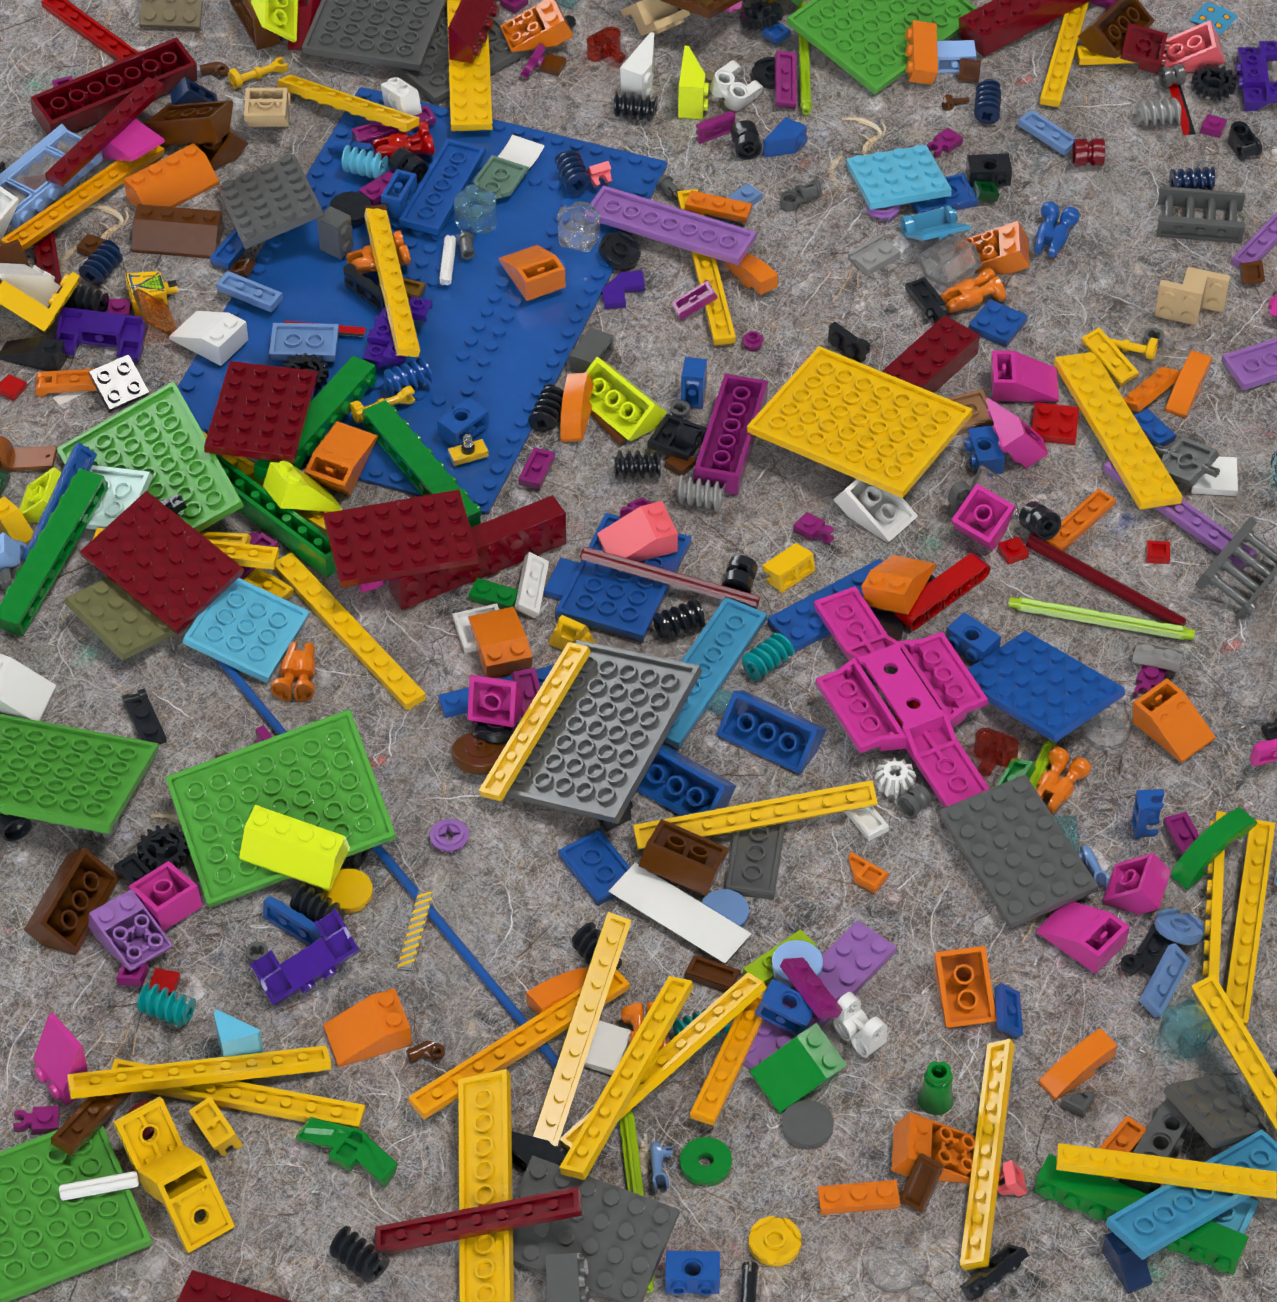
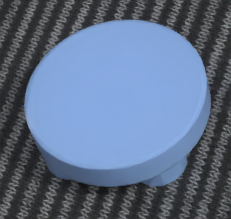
(796, 949)

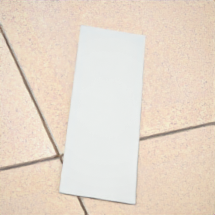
(680, 912)

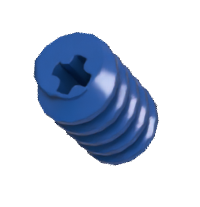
(407, 375)

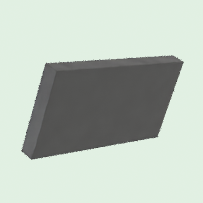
(756, 861)

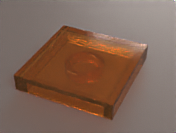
(155, 312)

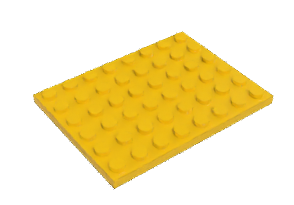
(860, 421)

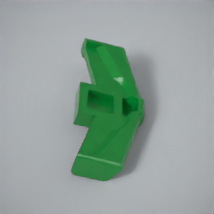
(349, 1148)

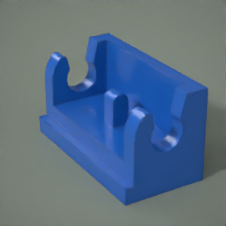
(1146, 812)

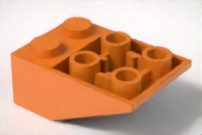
(538, 25)
(1002, 249)
(534, 271)
(341, 457)
(1172, 721)
(938, 1141)

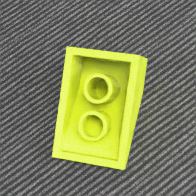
(278, 16)
(692, 88)
(297, 490)

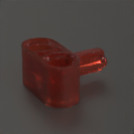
(605, 44)
(994, 749)

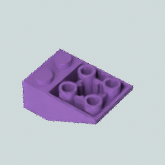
(128, 931)

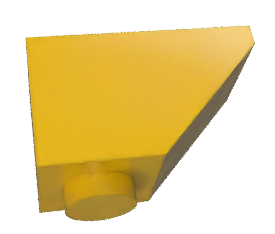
(13, 522)

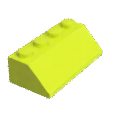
(622, 402)
(293, 847)

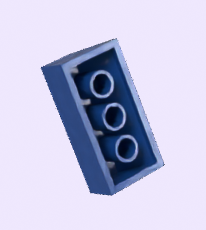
(770, 731)
(684, 784)

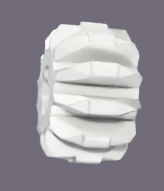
(894, 777)

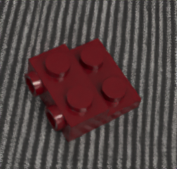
(1145, 47)

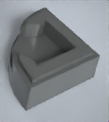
(1078, 1103)

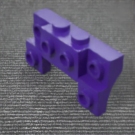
(1254, 77)
(103, 330)
(381, 346)
(310, 964)

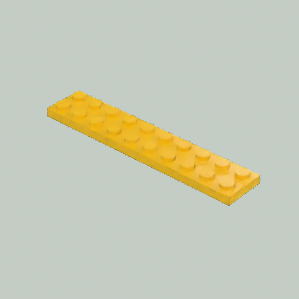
(470, 87)
(1118, 431)
(485, 1179)

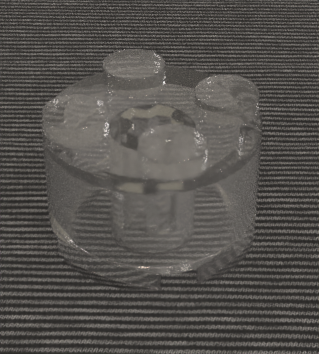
(578, 226)
(1109, 728)

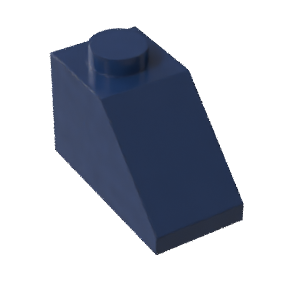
(190, 92)
(1128, 1267)

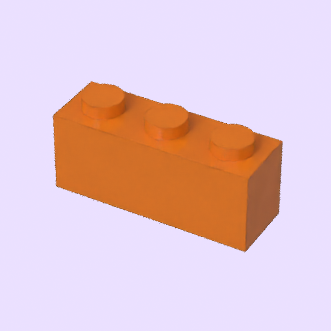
(921, 52)

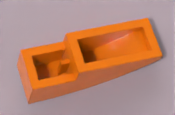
(755, 274)
(1188, 384)
(576, 407)
(555, 989)
(1078, 1064)

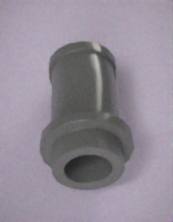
(666, 184)
(466, 241)

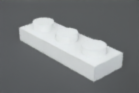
(531, 585)

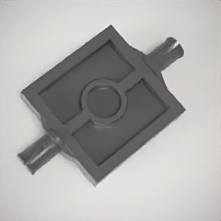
(1188, 460)

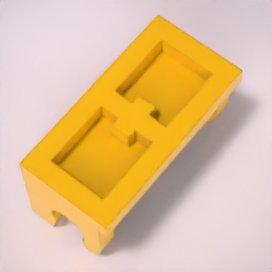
(789, 567)
(215, 1126)

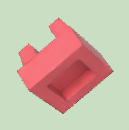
(598, 171)
(1013, 1178)

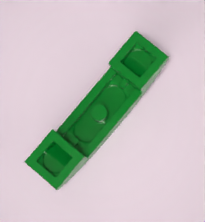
(1210, 845)

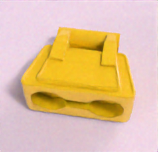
(569, 631)

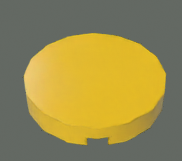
(352, 890)
(774, 1241)

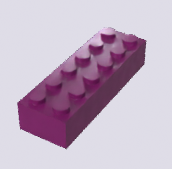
(726, 441)

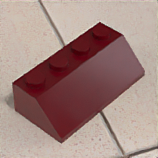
(470, 28)

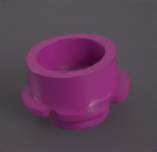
(753, 341)

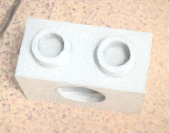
(401, 96)

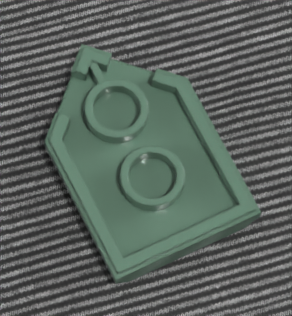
(500, 176)

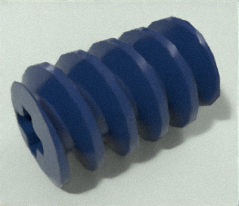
(987, 101)
(572, 171)
(1193, 179)
(101, 263)

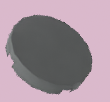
(807, 1124)

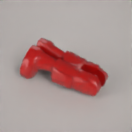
(418, 143)

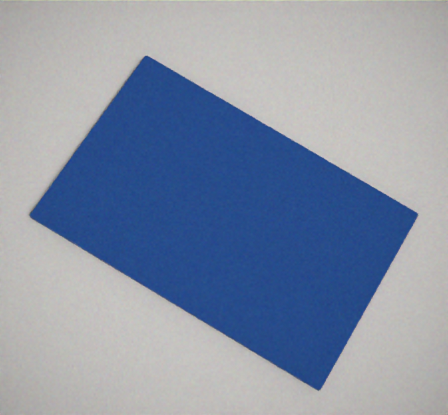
(481, 329)

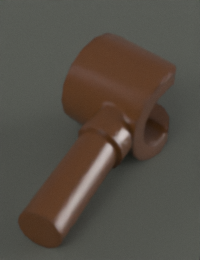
(949, 102)

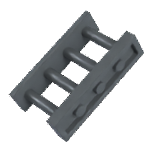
(1198, 228)
(1223, 563)

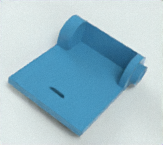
(932, 224)

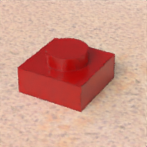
(1013, 550)

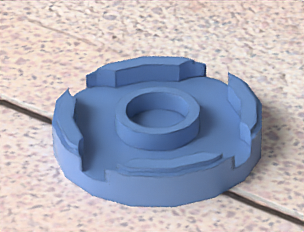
(728, 904)
(1178, 927)

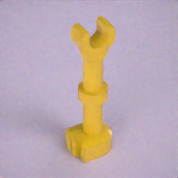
(237, 79)
(1149, 350)
(403, 397)

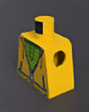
(150, 283)

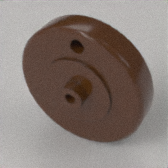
(475, 754)

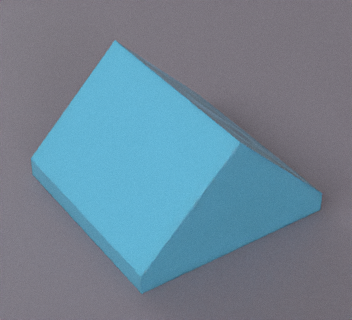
(236, 1036)

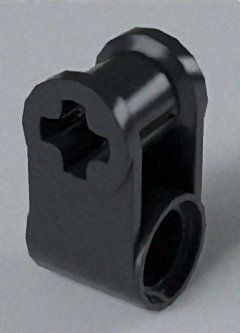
(1243, 141)

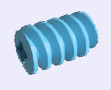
(363, 165)

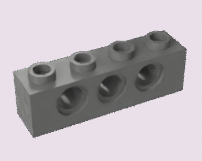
(1159, 1136)

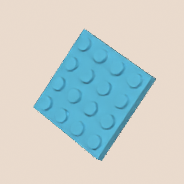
(898, 177)
(247, 629)

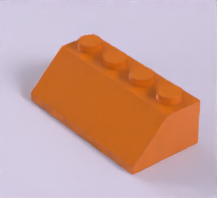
(172, 179)

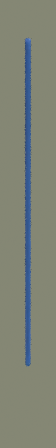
(456, 942)

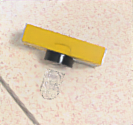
(468, 451)

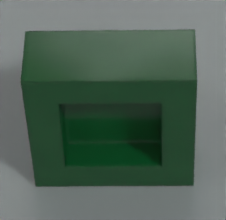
(986, 191)

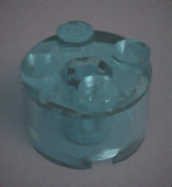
(475, 210)
(1187, 1028)

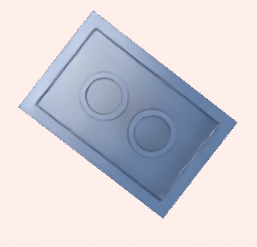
(303, 338)

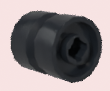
(746, 140)
(407, 161)
(1040, 520)
(740, 573)
(14, 827)

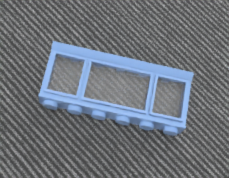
(27, 175)

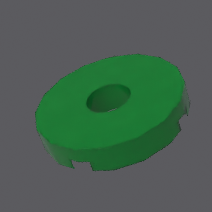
(705, 1148)

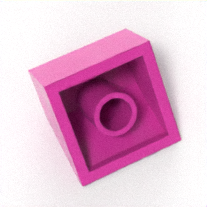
(983, 517)
(494, 701)
(1137, 884)
(167, 895)

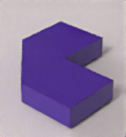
(613, 292)

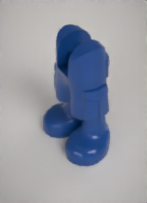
(1054, 236)

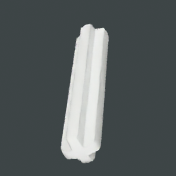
(447, 260)
(98, 1185)

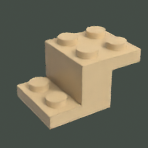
(654, 16)
(267, 107)
(1186, 300)

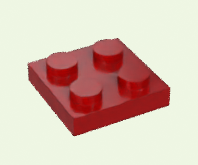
(1056, 422)

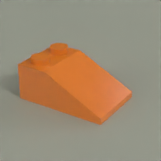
(896, 583)
(500, 642)
(964, 986)
(369, 1029)

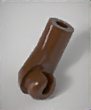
(215, 68)
(426, 1049)

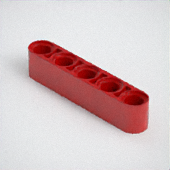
(945, 590)

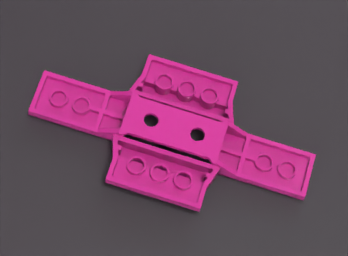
(926, 673)

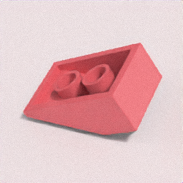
(1195, 48)
(641, 534)

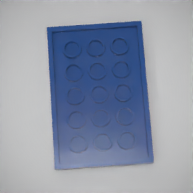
(615, 598)
(1043, 686)

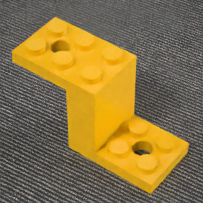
(32, 310)
(174, 1174)

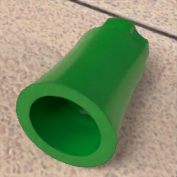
(936, 1091)

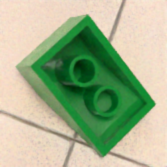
(798, 1068)

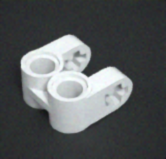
(735, 93)
(854, 1026)

